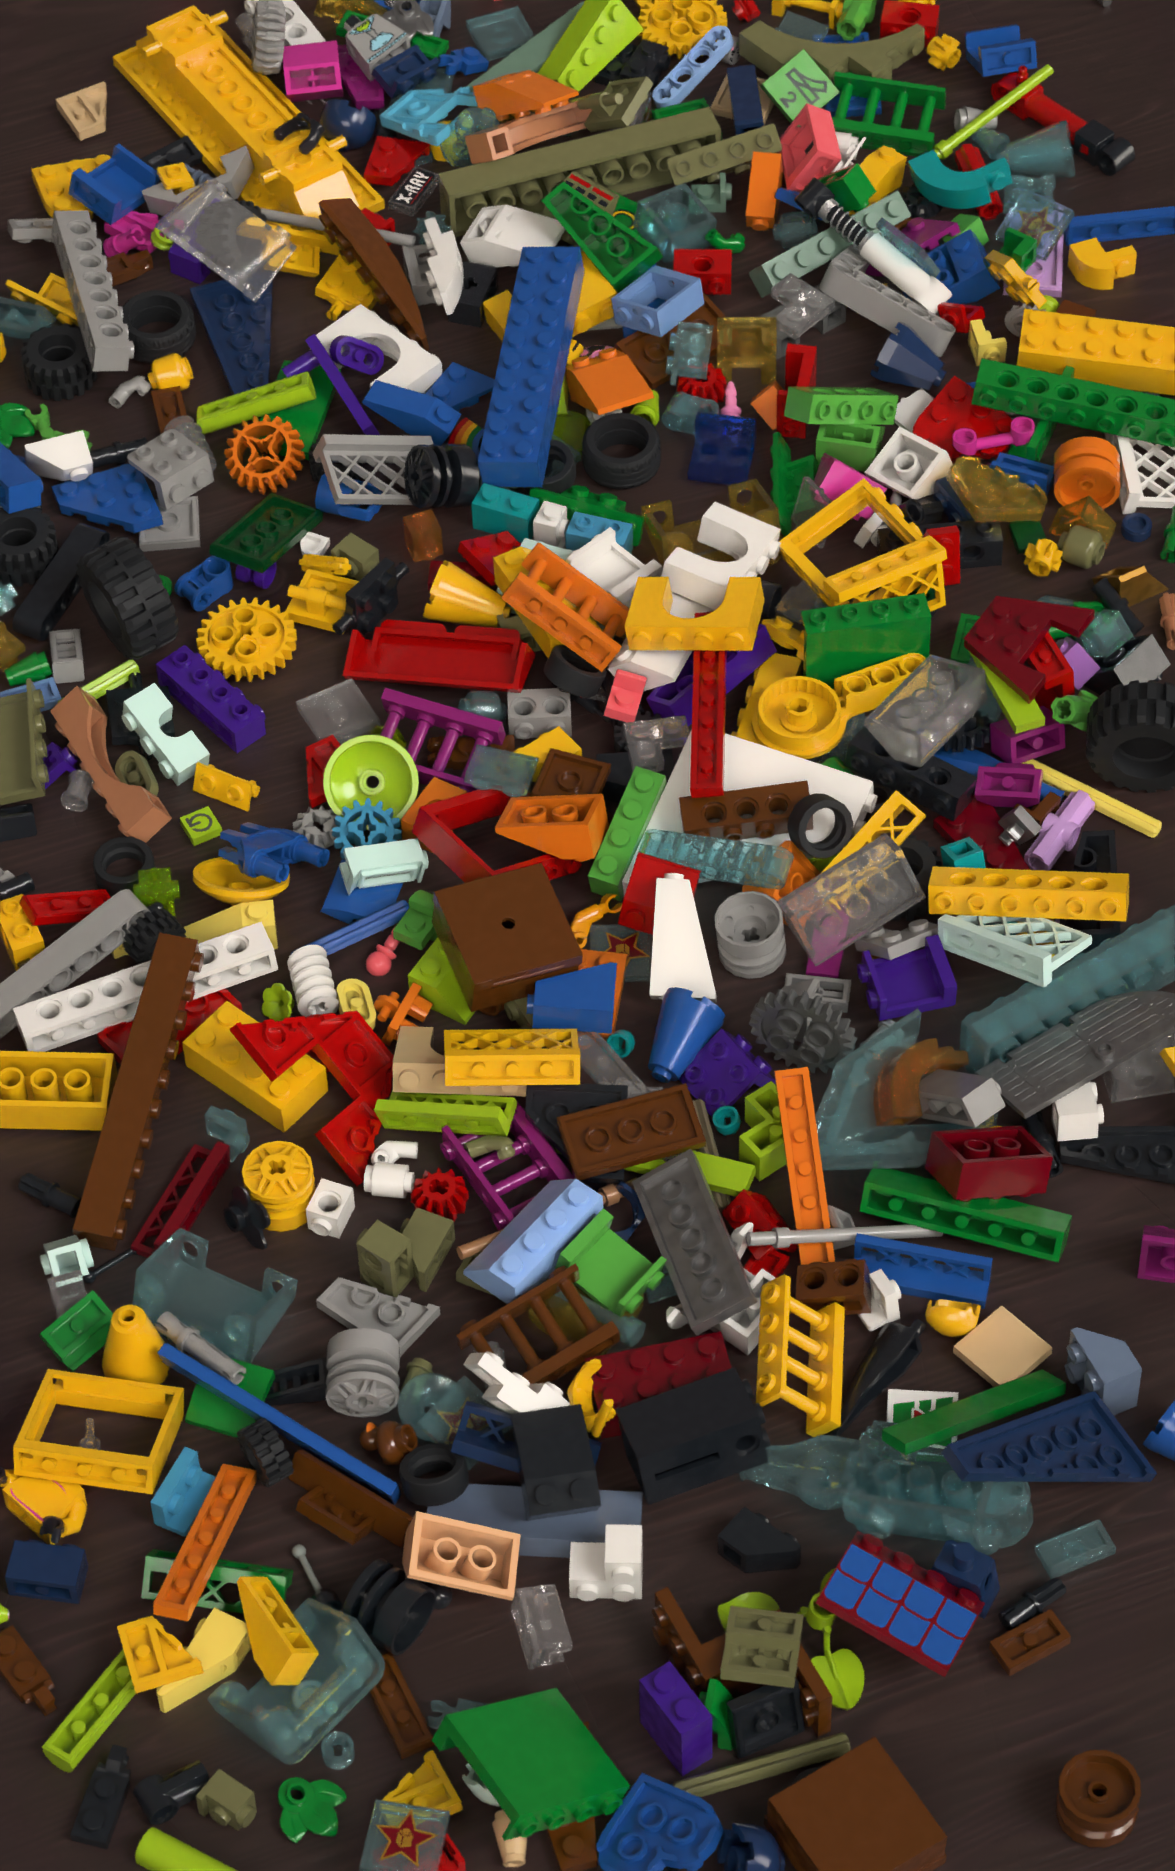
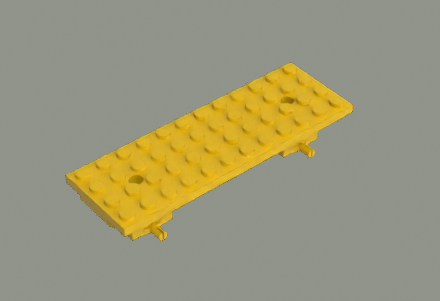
(215, 97)

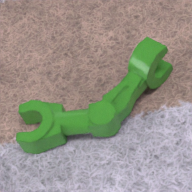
(42, 423)

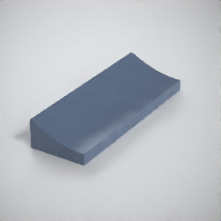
(504, 1510)

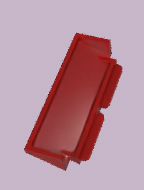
(433, 657)

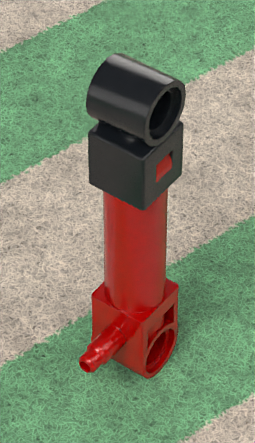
(1090, 140)

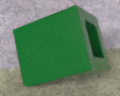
(1020, 248)

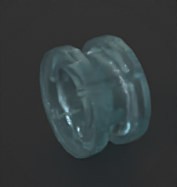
(348, 1752)

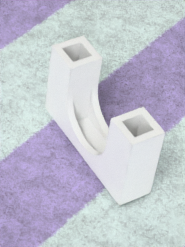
(414, 367)
(729, 531)

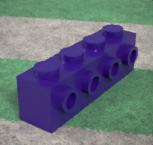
(211, 698)

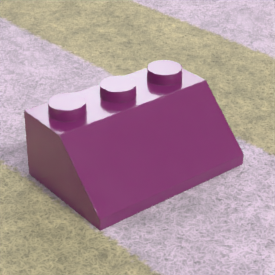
(1157, 1254)

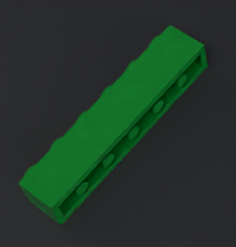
(983, 1220)

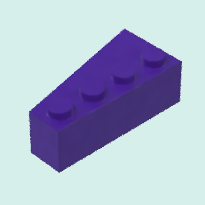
(676, 697)

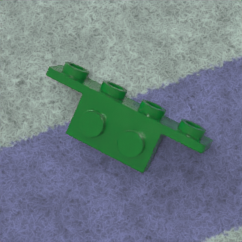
(787, 479)
(604, 505)

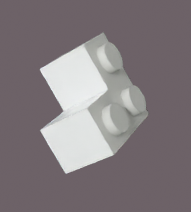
(610, 1567)

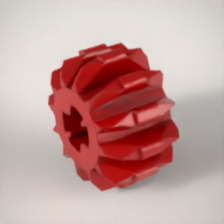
(711, 388)
(440, 1194)

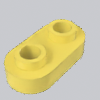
(356, 996)

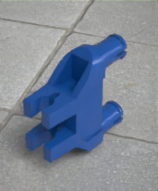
(269, 851)

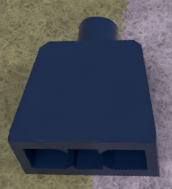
(969, 1570)

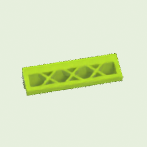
(460, 1112)

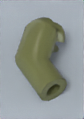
(490, 1143)

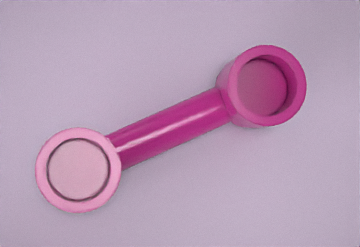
(967, 443)

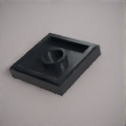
(764, 1718)

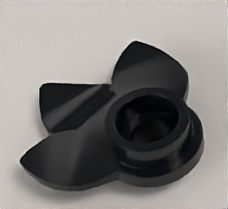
(247, 1217)

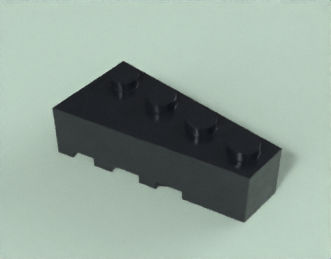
(1095, 854)

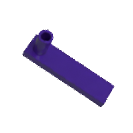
(319, 356)

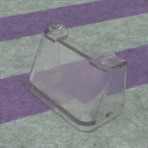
(228, 238)

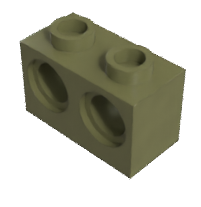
(385, 1259)

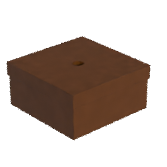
(504, 935)
(856, 1818)

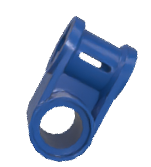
(207, 582)

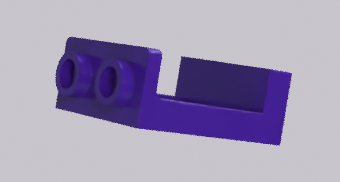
(909, 981)

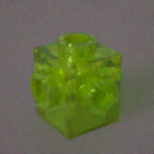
(157, 886)

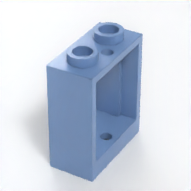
(682, 300)

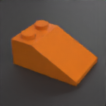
(606, 382)
(557, 824)

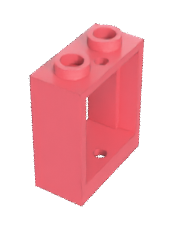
(822, 158)

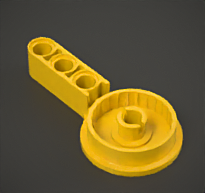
(811, 718)

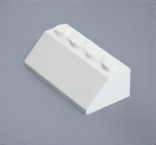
(658, 666)

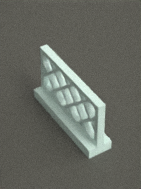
(1011, 952)

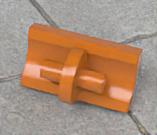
(389, 1007)

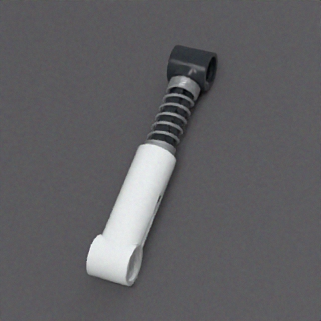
(874, 248)

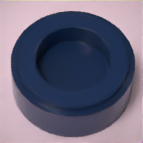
(1136, 527)

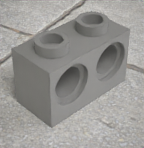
(538, 712)

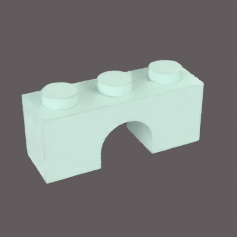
(176, 755)

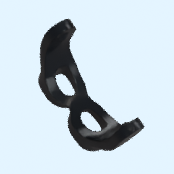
(302, 122)

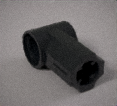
(922, 511)
(164, 1795)

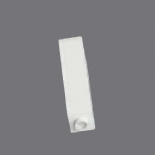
(678, 942)

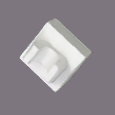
(869, 531)

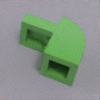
(416, 924)

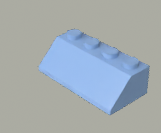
(532, 1242)

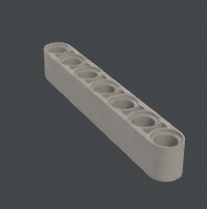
(70, 955)

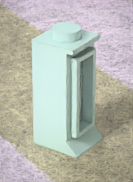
(383, 864)

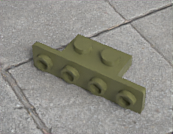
(723, 156)

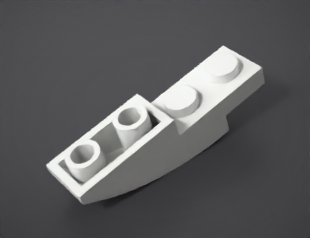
(445, 266)
(510, 1390)

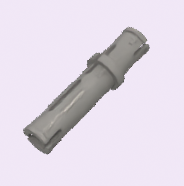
(191, 1341)

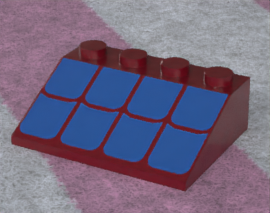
(901, 1603)

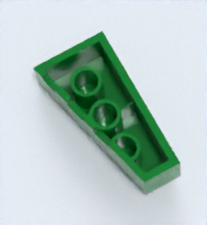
(607, 242)

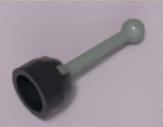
(321, 1595)

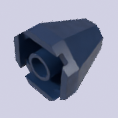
(909, 361)

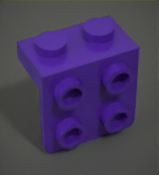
(725, 1071)

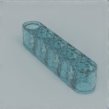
(722, 858)

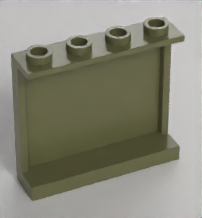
(22, 746)

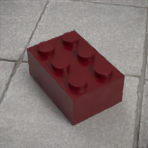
(988, 1162)

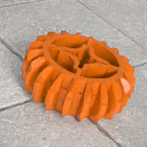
(276, 435)

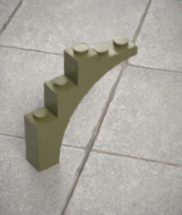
(874, 58)

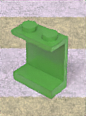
(610, 1267)

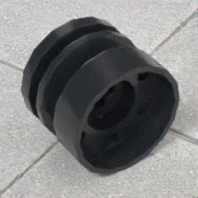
(441, 476)
(390, 1606)

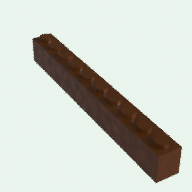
(137, 1091)

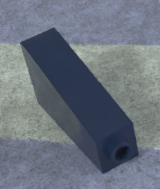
(744, 98)

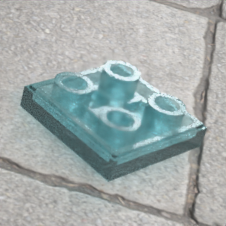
(501, 771)

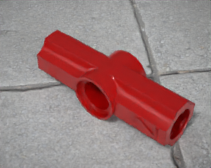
(969, 159)

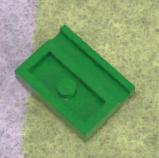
(79, 1331)

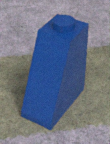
(575, 1000)

